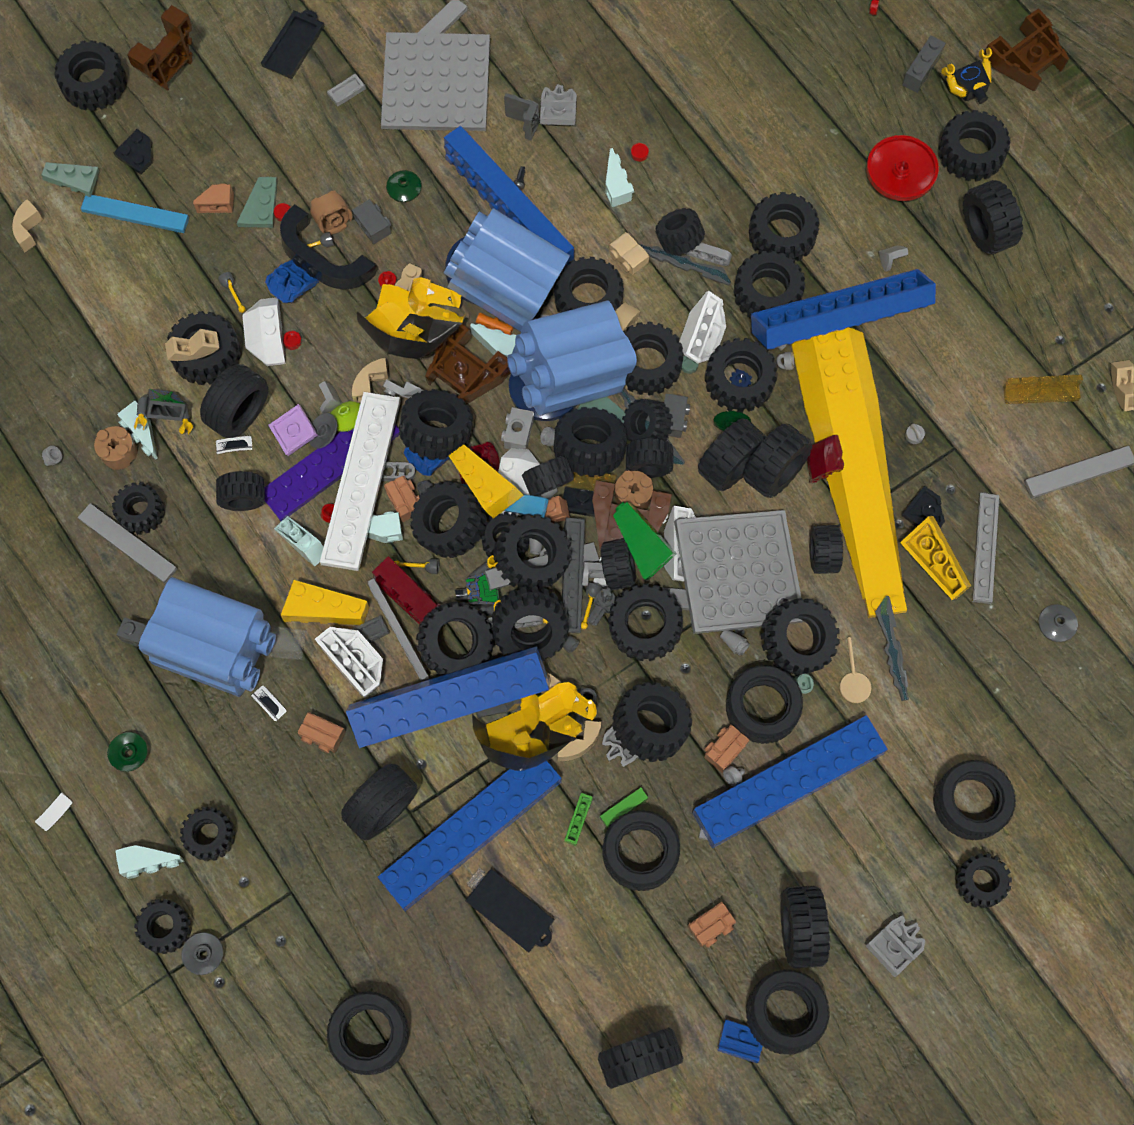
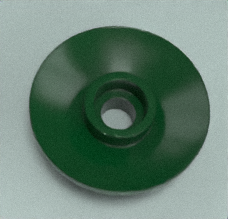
(403, 192)
(727, 418)
(121, 745)

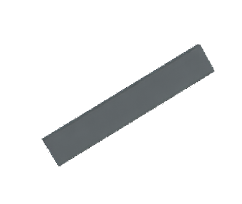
(573, 574)

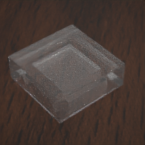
(476, 879)

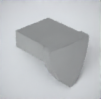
(887, 256)
(332, 399)
(591, 570)

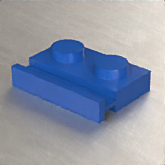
(739, 1042)

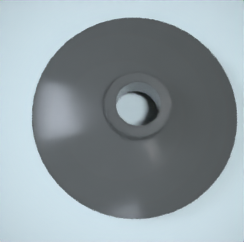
(326, 429)
(1052, 629)
(192, 953)

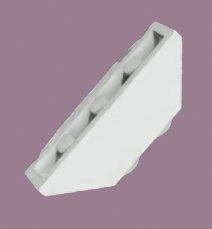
(704, 328)
(264, 331)
(512, 467)
(674, 566)
(352, 657)

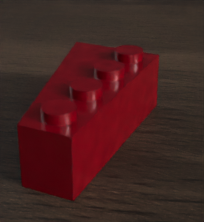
(403, 590)

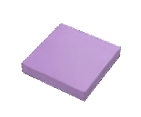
(293, 430)

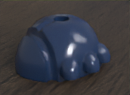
(740, 375)

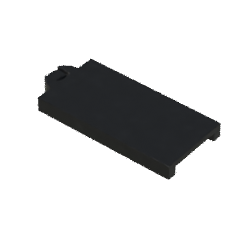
(293, 43)
(511, 912)

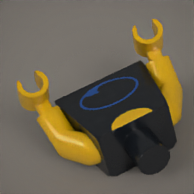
(971, 80)

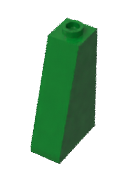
(644, 542)

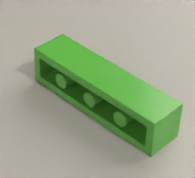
(626, 805)
(578, 819)

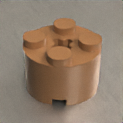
(330, 212)
(115, 447)
(637, 482)

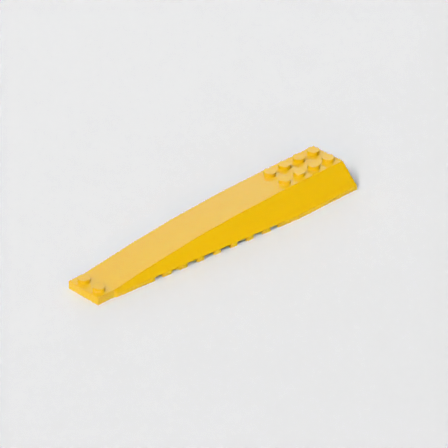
(844, 402)

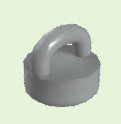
(788, 360)
(914, 434)
(547, 436)
(51, 455)
(733, 776)

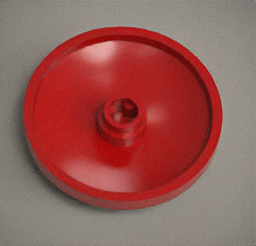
(902, 168)

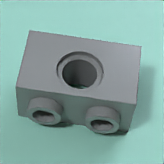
(521, 419)

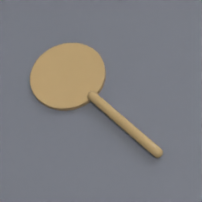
(854, 686)

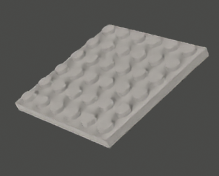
(435, 81)
(736, 569)

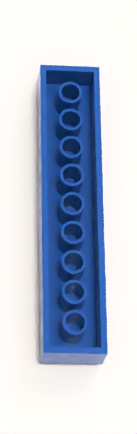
(498, 188)
(843, 308)
(448, 697)
(789, 781)
(467, 832)

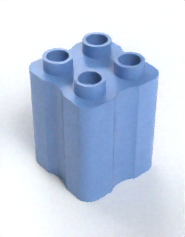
(504, 268)
(572, 358)
(207, 637)

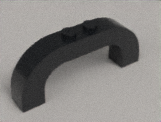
(316, 266)

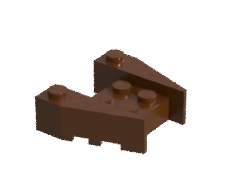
(170, 54)
(1031, 55)
(464, 370)
(604, 509)

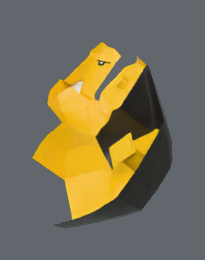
(405, 322)
(536, 730)

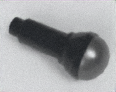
(519, 181)

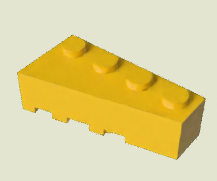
(487, 484)
(936, 557)
(315, 604)

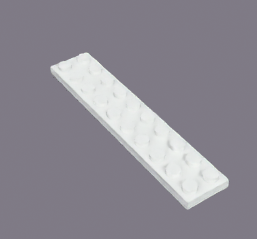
(360, 482)

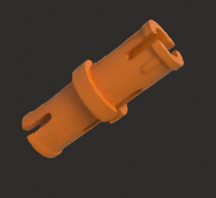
(492, 323)

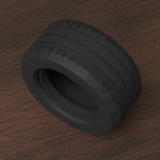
(234, 401)
(773, 678)
(994, 780)
(379, 801)
(645, 821)
(811, 995)
(337, 1033)

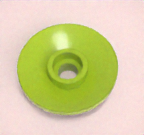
(346, 415)

